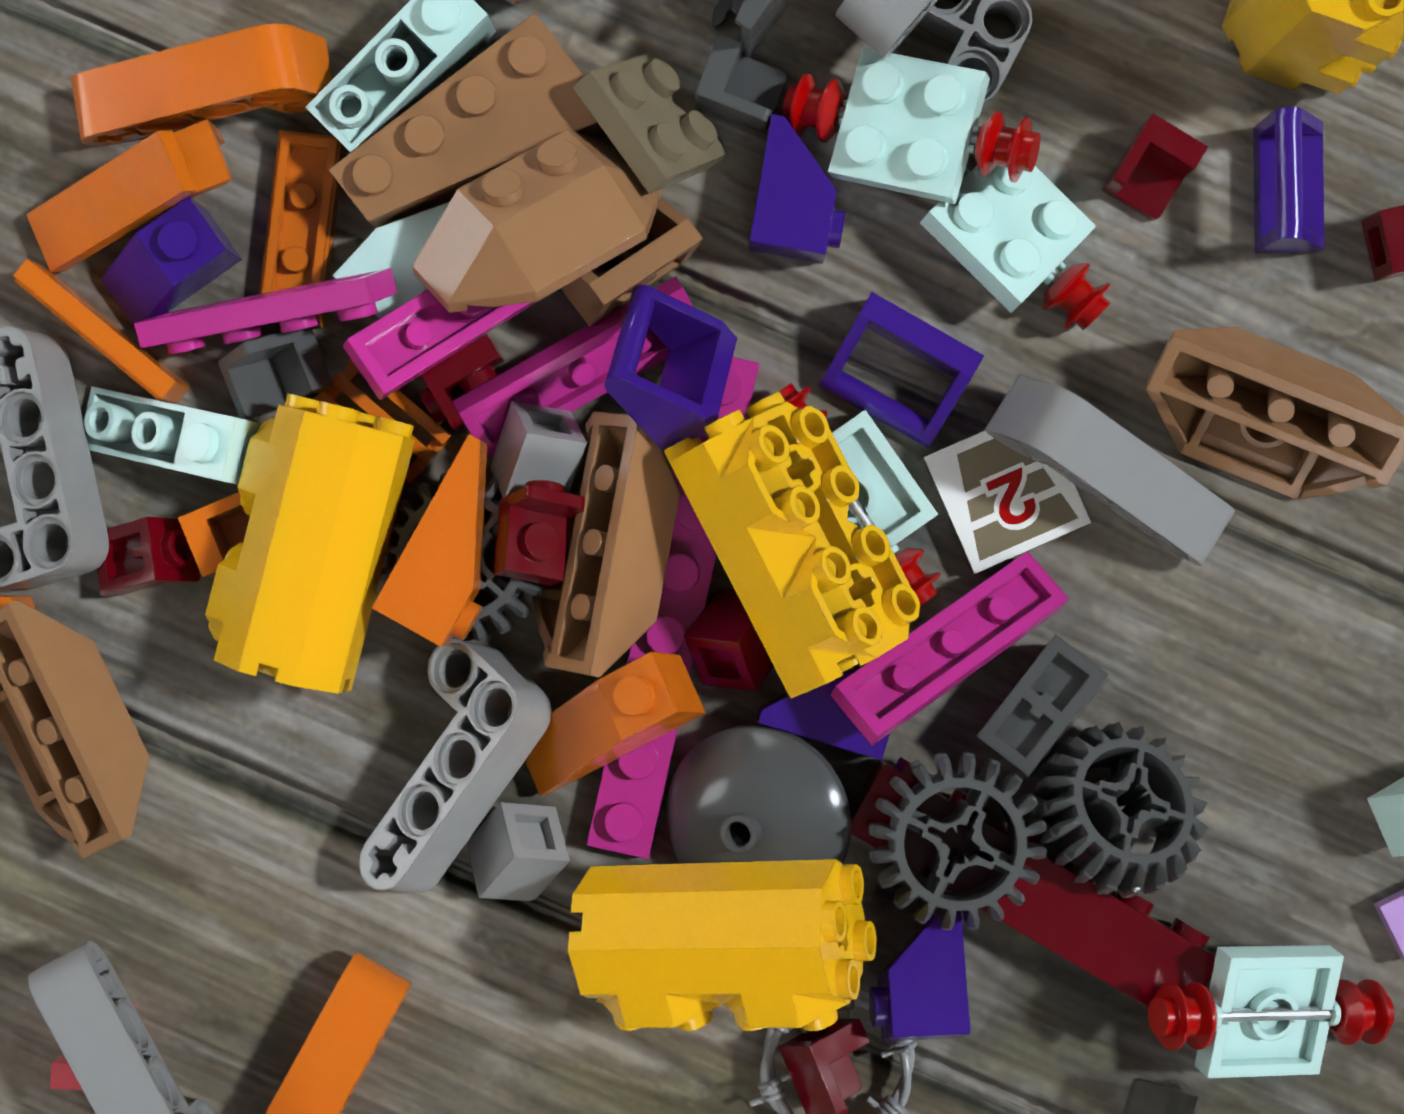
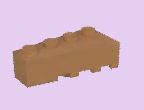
(468, 126)

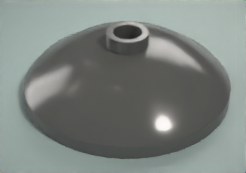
(771, 786)

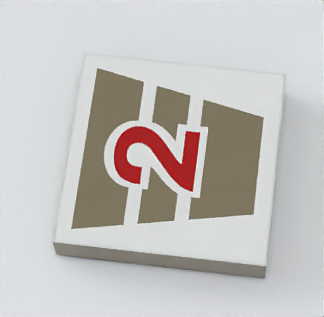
(1001, 500)

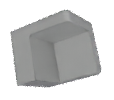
(537, 446)
(517, 852)

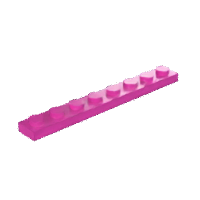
(635, 782)

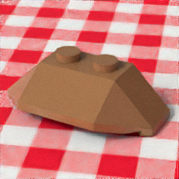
(535, 224)
(1274, 414)
(612, 550)
(68, 730)

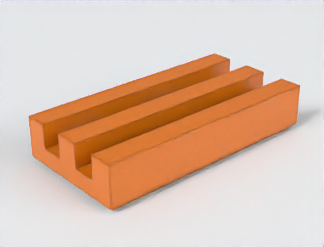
(343, 384)

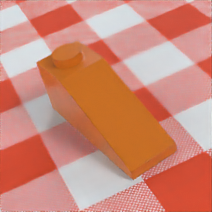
(442, 562)
(614, 719)

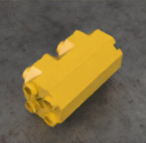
(1314, 39)
(777, 518)
(318, 531)
(758, 936)

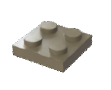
(651, 120)

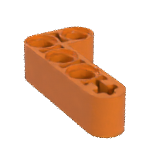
(201, 81)
(342, 1040)

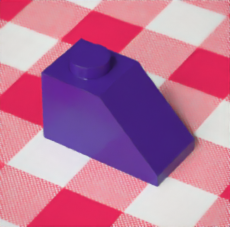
(794, 200)
(169, 261)
(820, 719)
(924, 987)

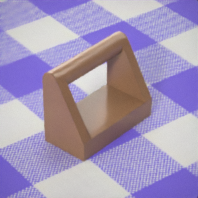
(672, 247)

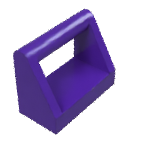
(1288, 182)
(920, 340)
(692, 374)

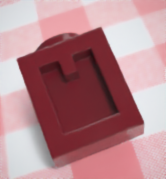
(463, 370)
(535, 532)
(145, 556)

